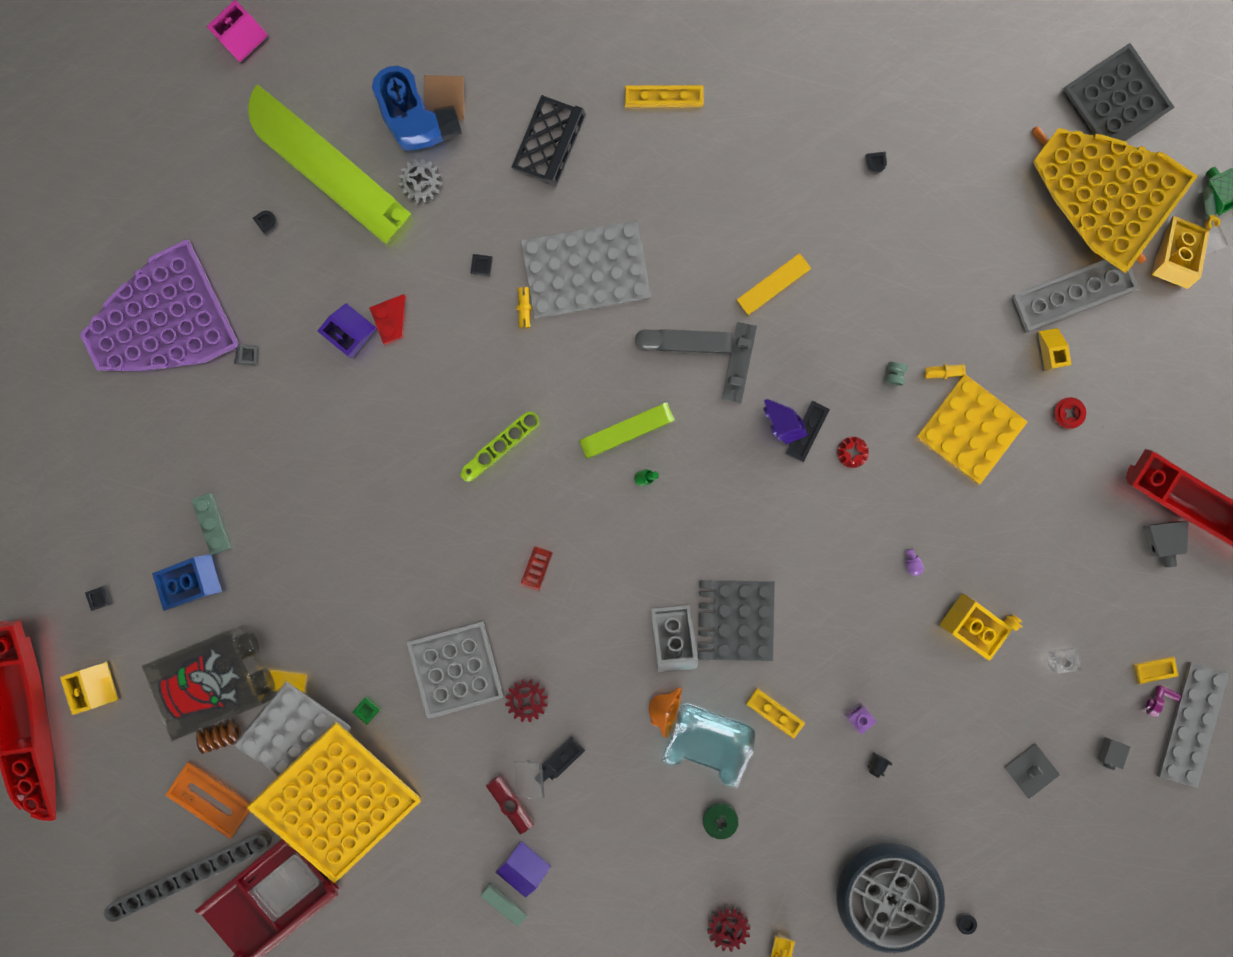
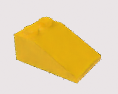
(1181, 253)
(976, 626)

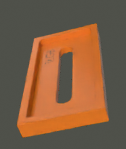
(223, 823)

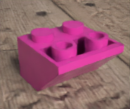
(237, 31)

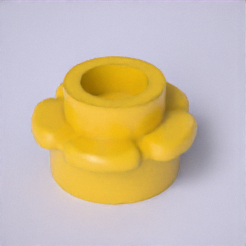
(1013, 622)

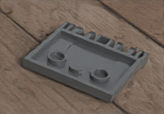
(740, 620)

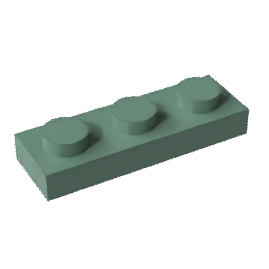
(211, 523)

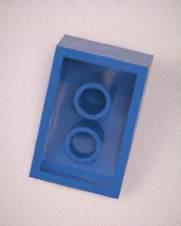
(187, 582)

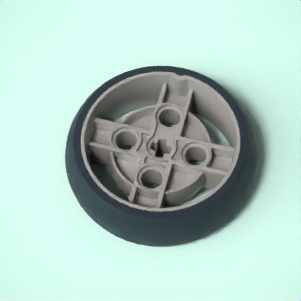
(873, 930)

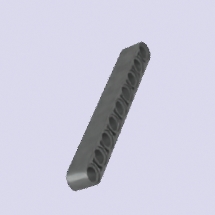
(179, 879)

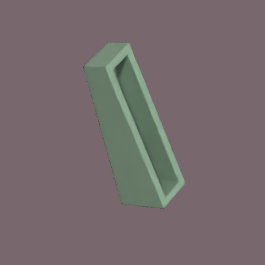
(503, 904)

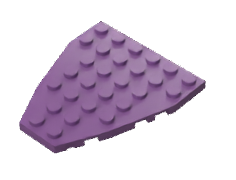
(160, 318)

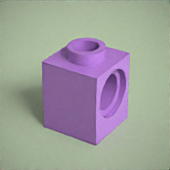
(860, 718)

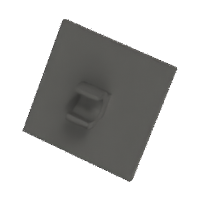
(1032, 771)

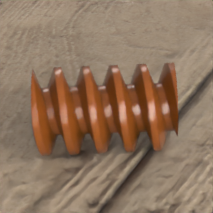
(217, 737)

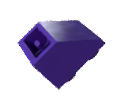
(347, 330)
(786, 422)

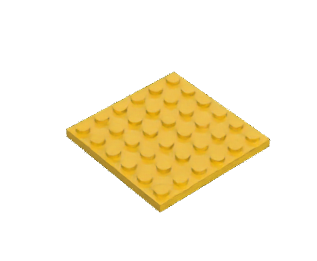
(334, 802)

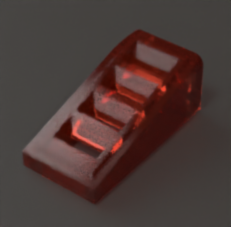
(536, 586)

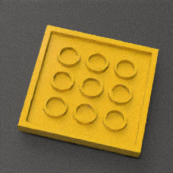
(971, 429)

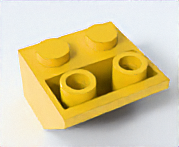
(89, 688)

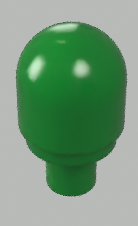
(645, 477)

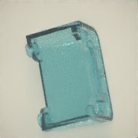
(710, 742)

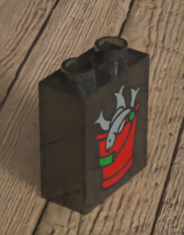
(209, 682)

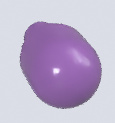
(914, 563)

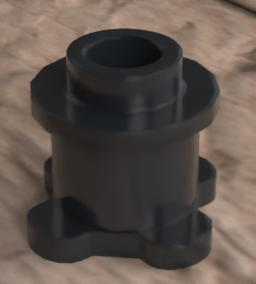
(878, 765)

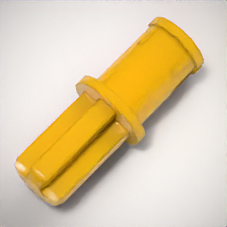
(945, 371)

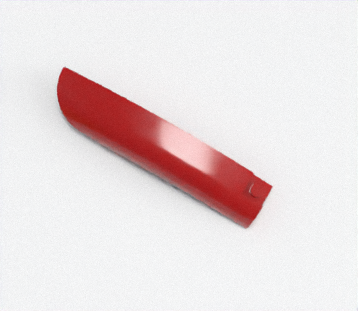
(1183, 494)
(24, 727)

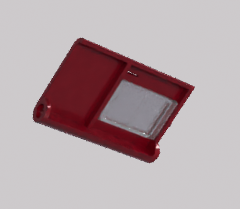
(273, 905)

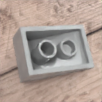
(674, 639)

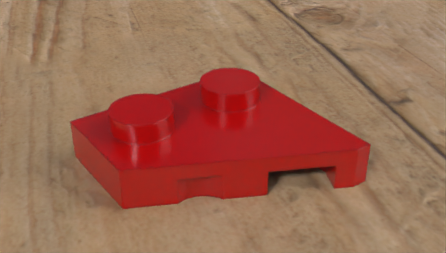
(390, 318)

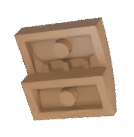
(444, 92)

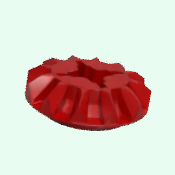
(1079, 412)
(845, 457)

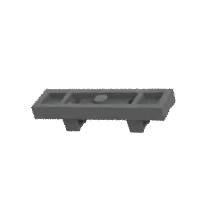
(739, 362)

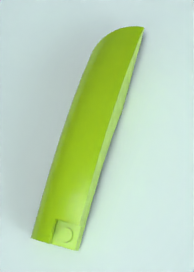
(325, 166)

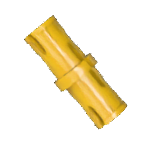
(523, 307)

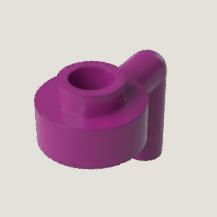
(1155, 705)

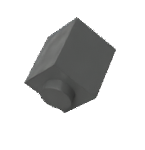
(1113, 753)

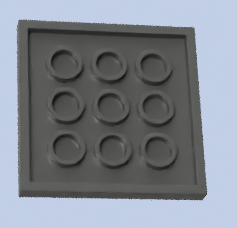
(1119, 96)

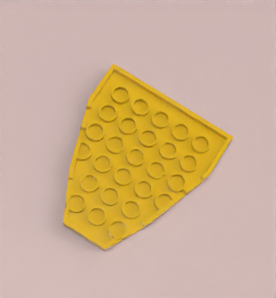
(1112, 191)

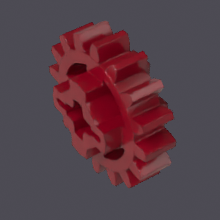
(534, 706)
(722, 933)

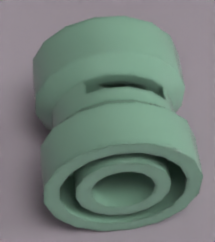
(896, 373)

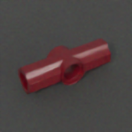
(517, 815)

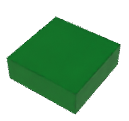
(366, 710)

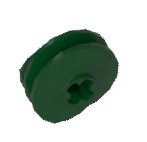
(729, 816)

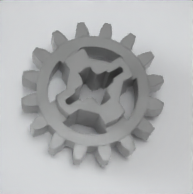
(428, 182)

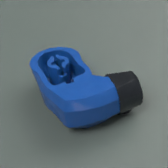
(406, 114)

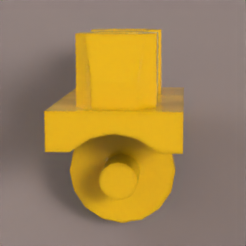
(782, 947)

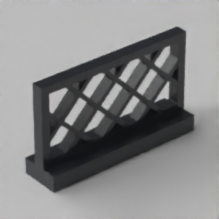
(564, 145)

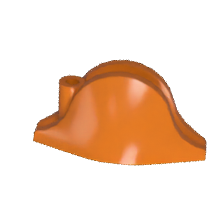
(664, 709)

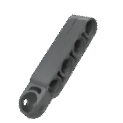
(685, 341)

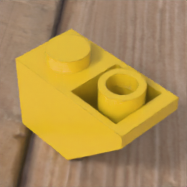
(1054, 349)

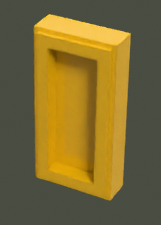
(1155, 670)

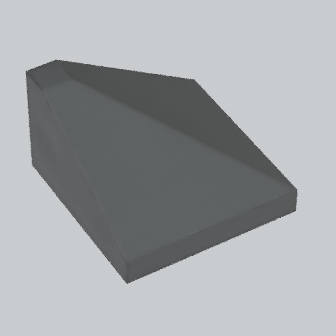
(246, 355)

